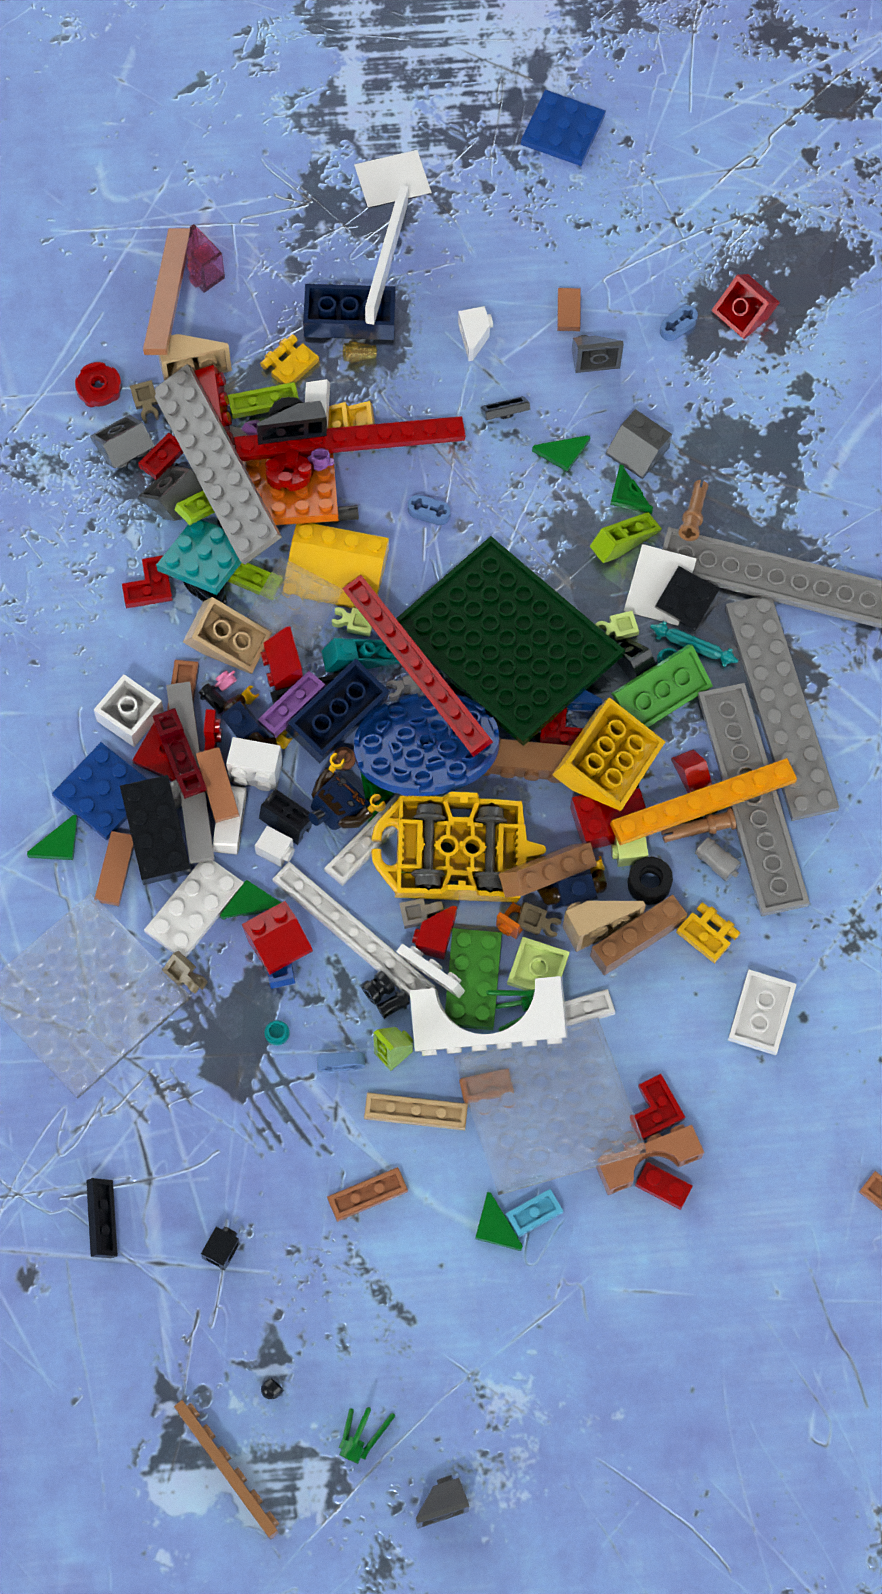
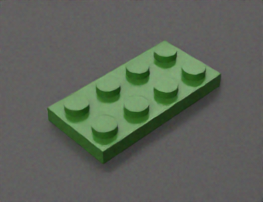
(664, 687)
(476, 962)

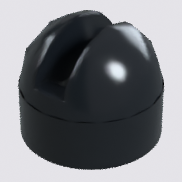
(271, 1389)

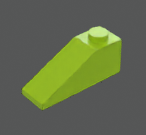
(624, 536)
(392, 1046)

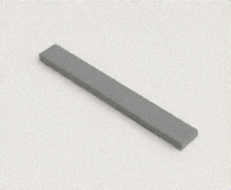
(195, 807)

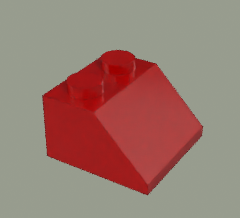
(745, 305)
(282, 660)
(277, 937)

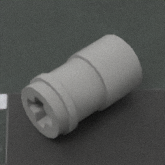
(718, 859)

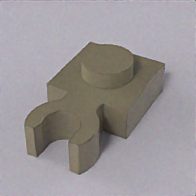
(144, 398)
(533, 920)

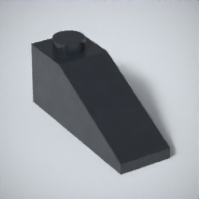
(294, 423)

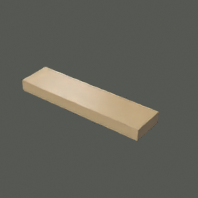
(416, 1111)

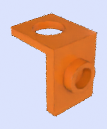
(507, 925)

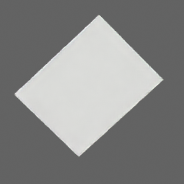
(384, 176)
(651, 578)

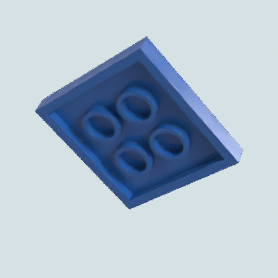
(563, 127)
(95, 791)

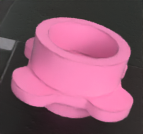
(225, 680)

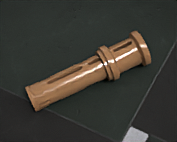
(692, 517)
(710, 824)

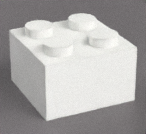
(128, 710)
(254, 764)

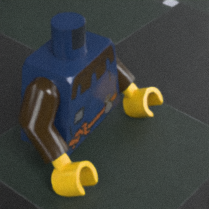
(245, 724)
(339, 802)
(576, 889)

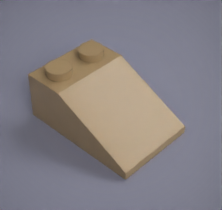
(196, 353)
(227, 636)
(597, 920)

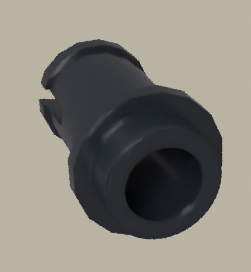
(212, 697)
(393, 1004)

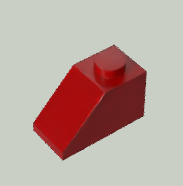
(436, 933)

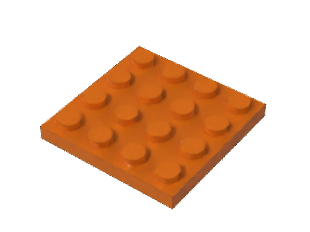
(308, 505)

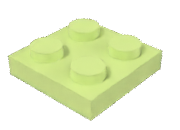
(536, 961)

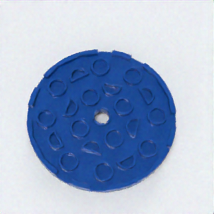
(392, 752)

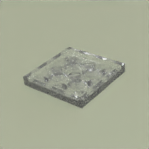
(295, 600)

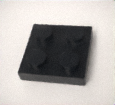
(687, 598)

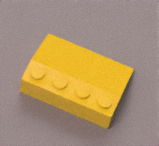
(339, 556)
(609, 756)

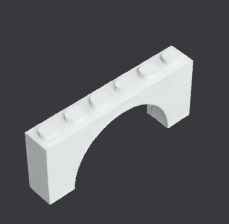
(542, 1021)

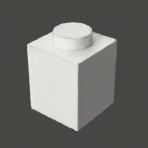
(274, 846)

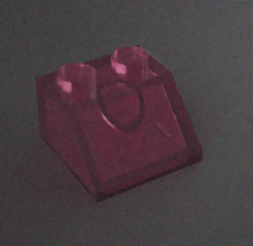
(204, 261)

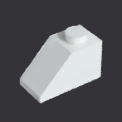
(474, 329)

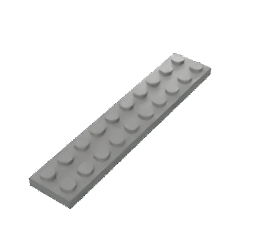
(216, 464)
(782, 578)
(781, 705)
(760, 819)

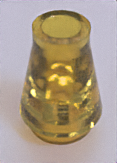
(358, 352)

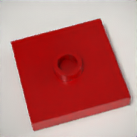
(153, 756)

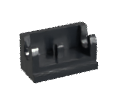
(285, 816)

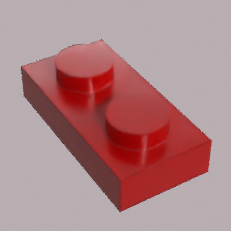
(161, 456)
(663, 1185)

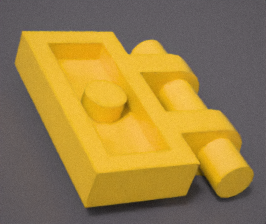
(294, 366)
(704, 937)

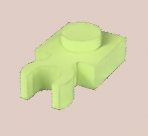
(354, 621)
(620, 625)

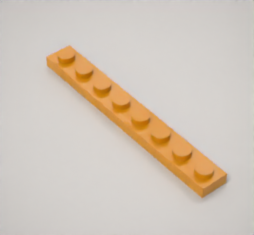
(703, 801)

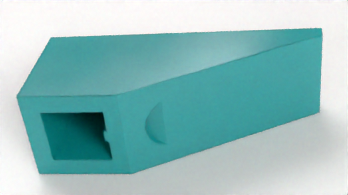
(368, 652)

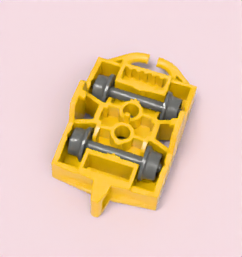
(427, 821)

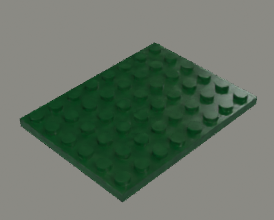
(508, 640)

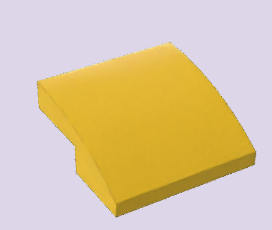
(354, 415)

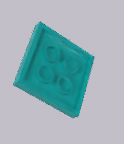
(201, 557)

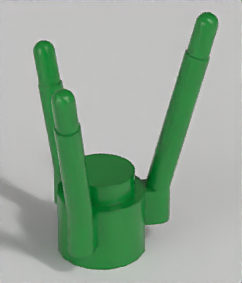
(525, 1002)
(353, 1448)

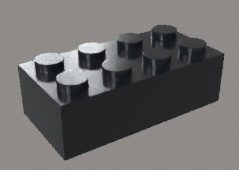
(155, 830)

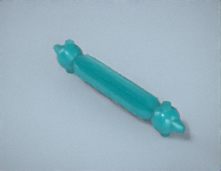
(701, 646)

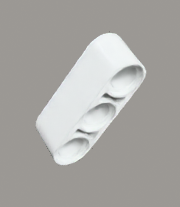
(228, 832)

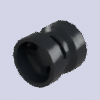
(377, 987)

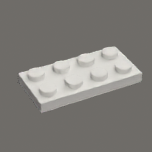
(193, 907)

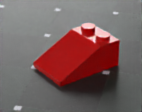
(594, 818)

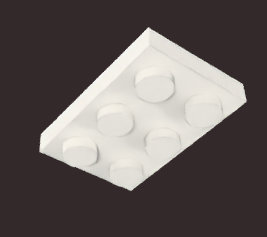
(762, 1012)

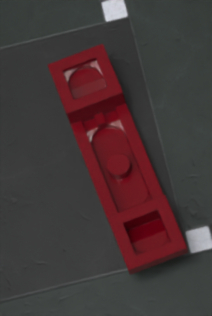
(179, 753)

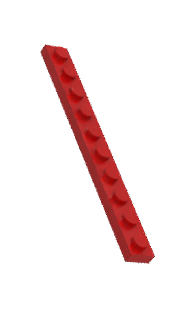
(359, 438)
(417, 666)

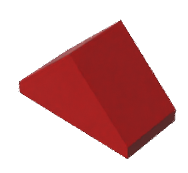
(692, 770)

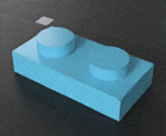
(534, 1213)

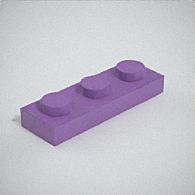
(293, 701)

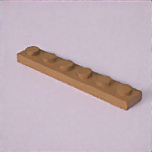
(234, 1477)

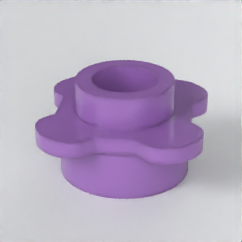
(320, 459)

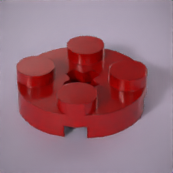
(98, 396)
(290, 461)

